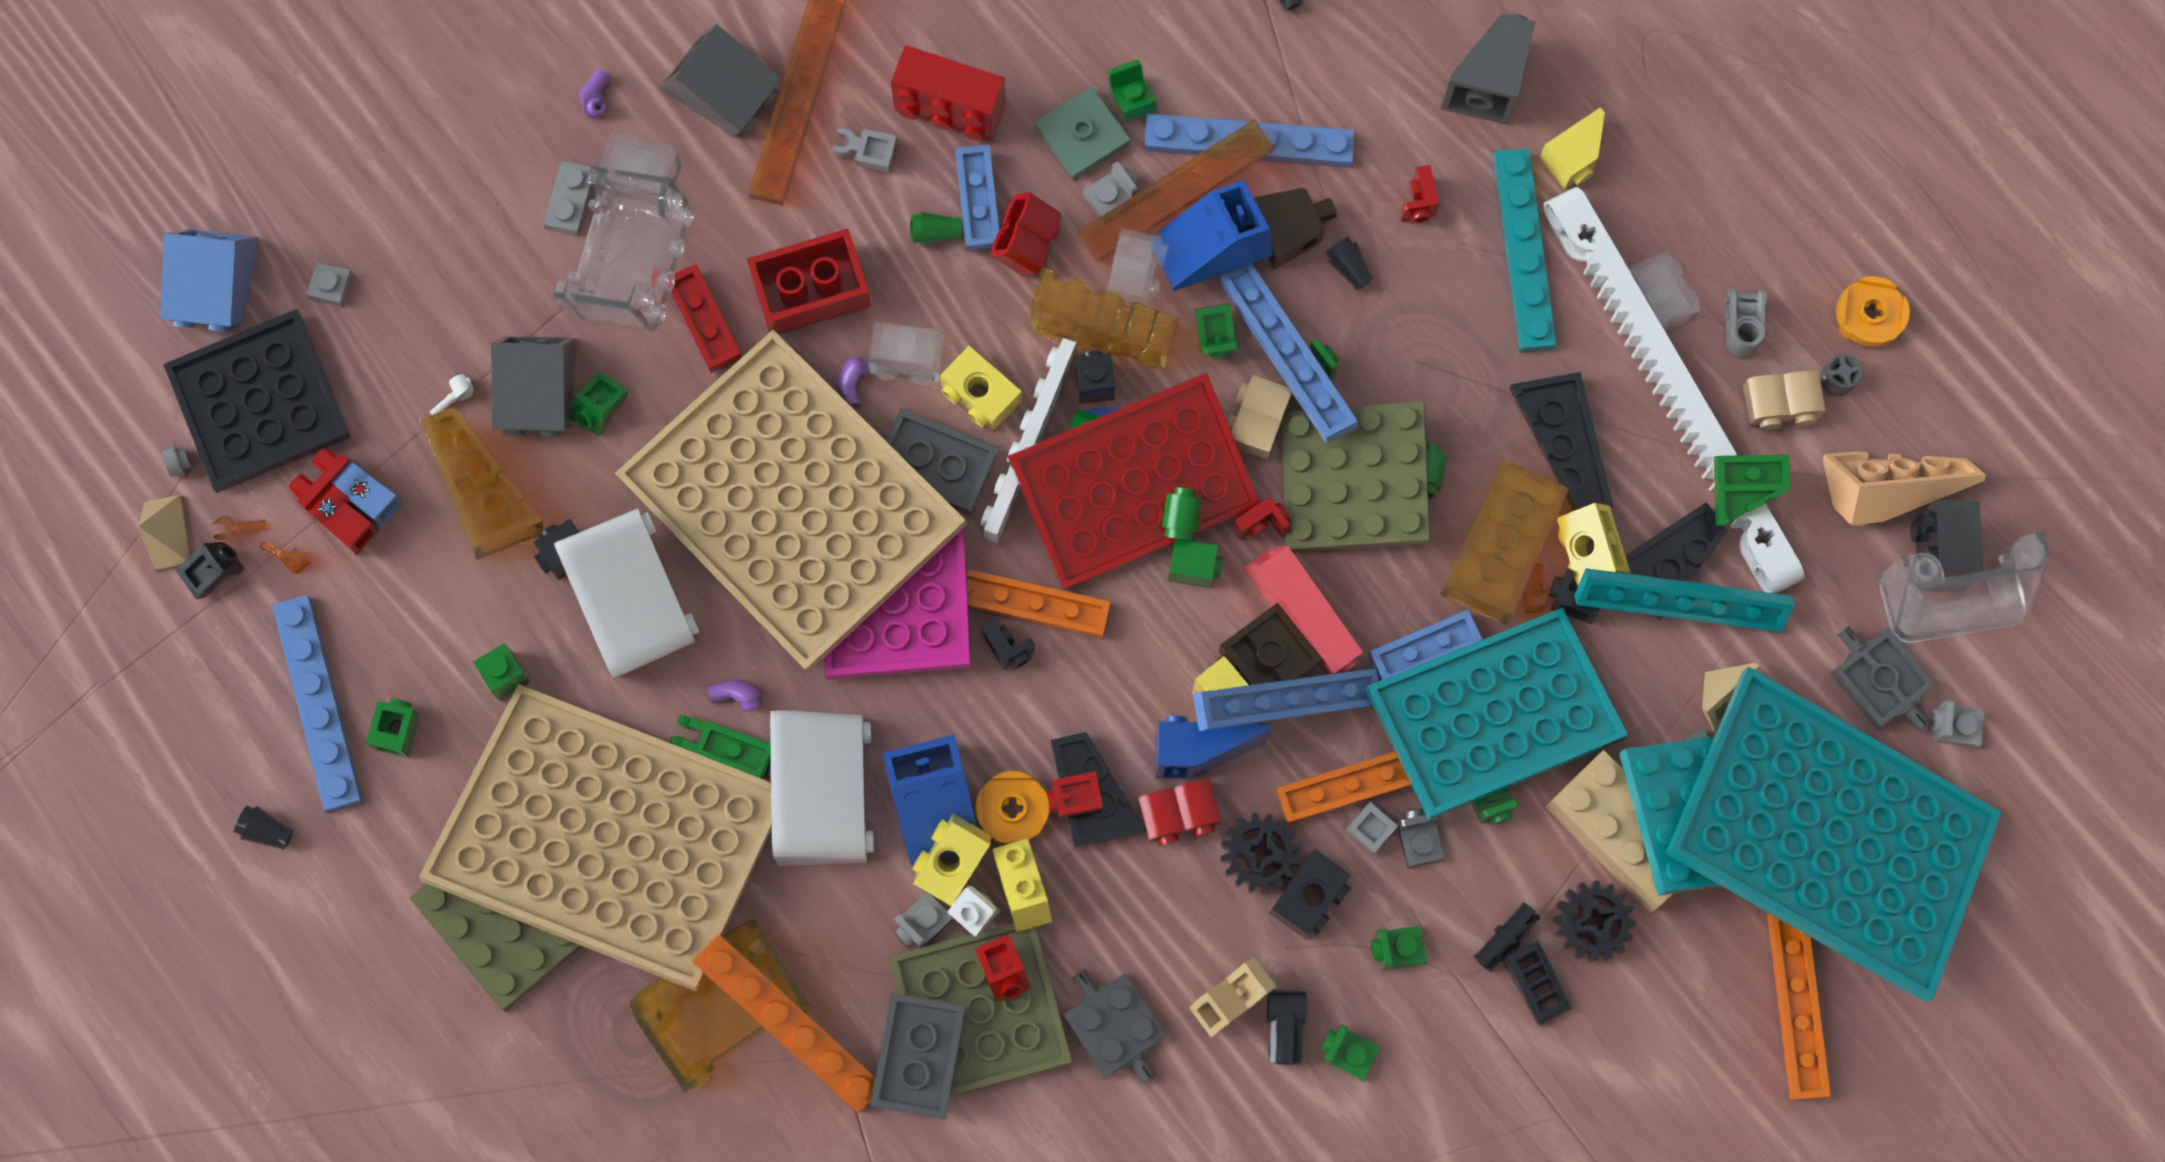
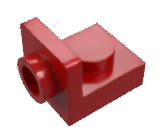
(1423, 195)
(1256, 519)
(1075, 795)
(1003, 968)

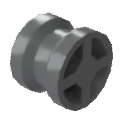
(1845, 367)

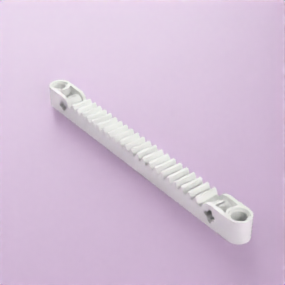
(1572, 216)

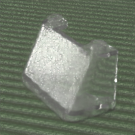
(1930, 607)

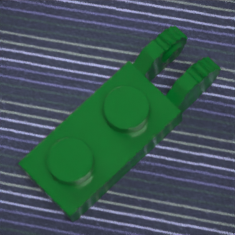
(726, 746)

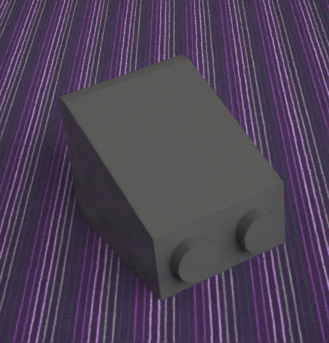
(1492, 72)
(722, 82)
(532, 384)

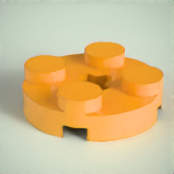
(1855, 322)
(997, 794)

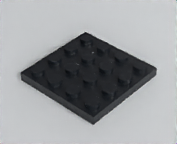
(256, 400)

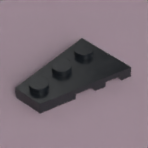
(1679, 548)
(1117, 820)

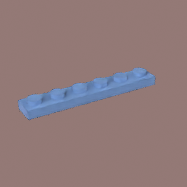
(1290, 142)
(1288, 353)
(1283, 699)
(317, 704)

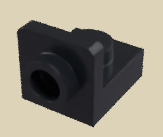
(209, 567)
(1565, 599)
(1000, 642)

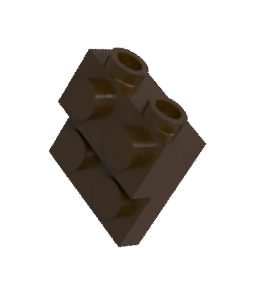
(1270, 649)

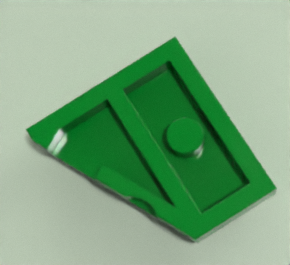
(1748, 483)

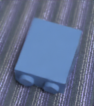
(206, 278)

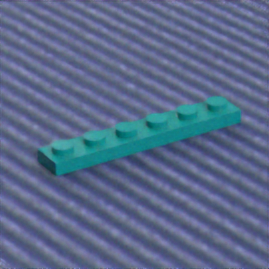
(1524, 250)
(1683, 600)

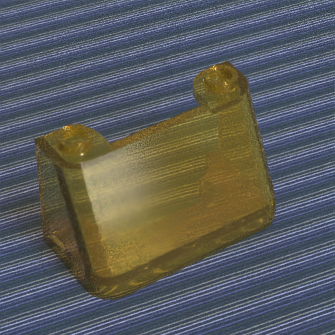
(701, 1026)

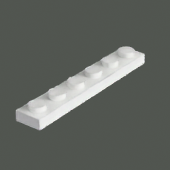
(1033, 425)

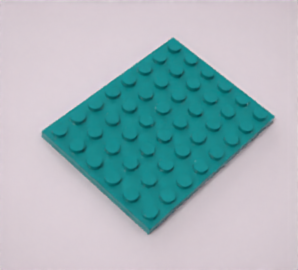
(1835, 834)

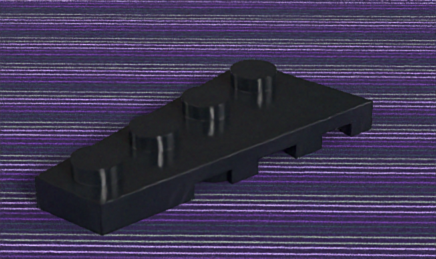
(1565, 432)

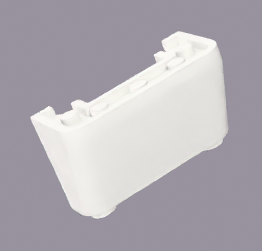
(625, 592)
(818, 788)

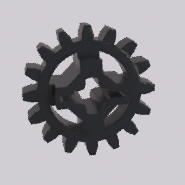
(1243, 849)
(1599, 934)

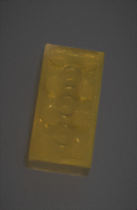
(1504, 541)

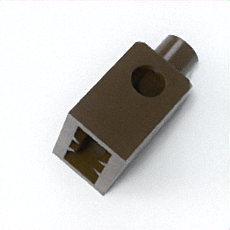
(1294, 222)

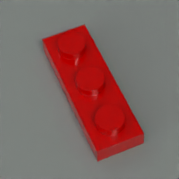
(704, 319)

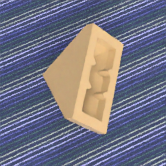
(165, 532)
(1718, 691)

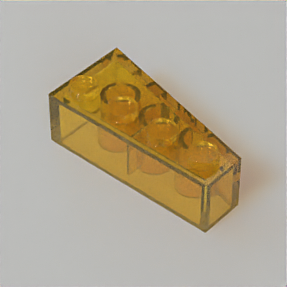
(1101, 321)
(483, 496)

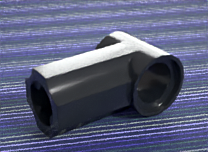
(1286, 1017)

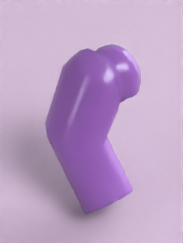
(591, 95)
(848, 378)
(738, 690)

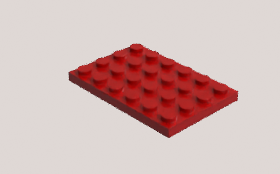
(1106, 482)

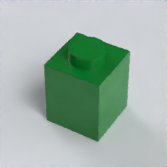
(1194, 563)
(501, 671)

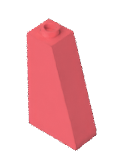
(1286, 582)

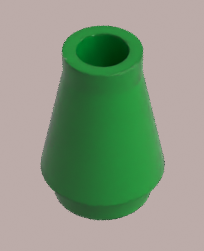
(933, 228)

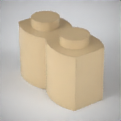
(1783, 399)
(1259, 415)

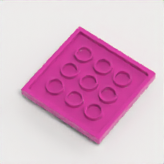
(917, 627)

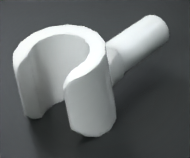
(461, 389)

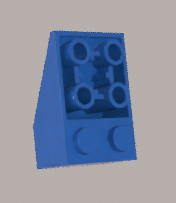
(1215, 236)
(1188, 753)
(926, 788)

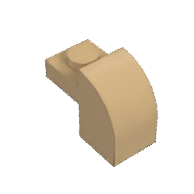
(1232, 997)

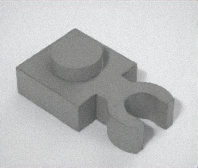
(872, 149)

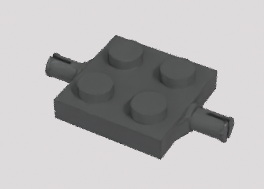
(1883, 678)
(1114, 1026)

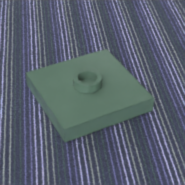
(1082, 133)

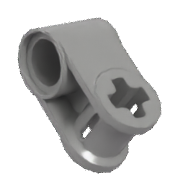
(1744, 315)

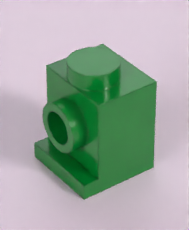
(385, 715)

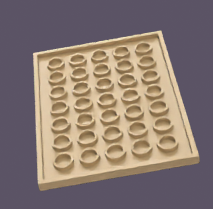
(791, 500)
(603, 836)

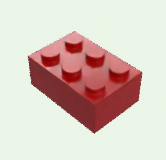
(948, 94)
(809, 282)

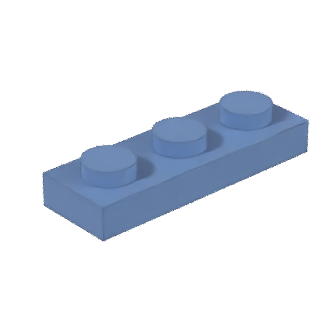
(977, 196)
(1425, 645)

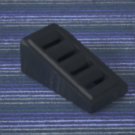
(1542, 963)

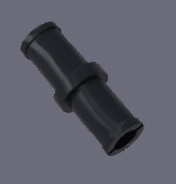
(1507, 937)

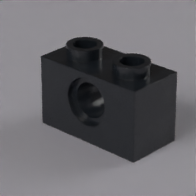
(1316, 873)

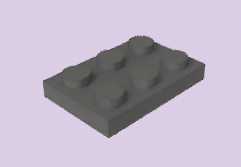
(944, 457)
(918, 1056)

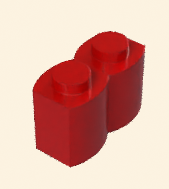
(1026, 234)
(1179, 812)

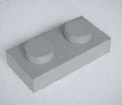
(569, 199)

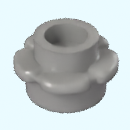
(176, 460)

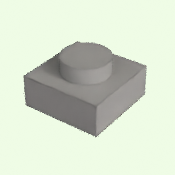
(329, 284)
(1371, 828)

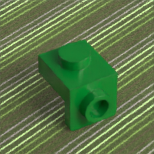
(1215, 330)

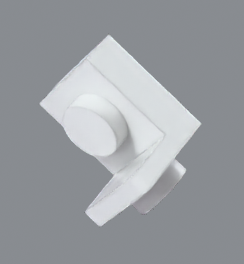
(974, 910)

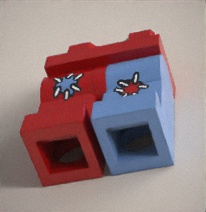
(336, 490)

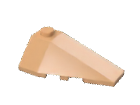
(1882, 489)

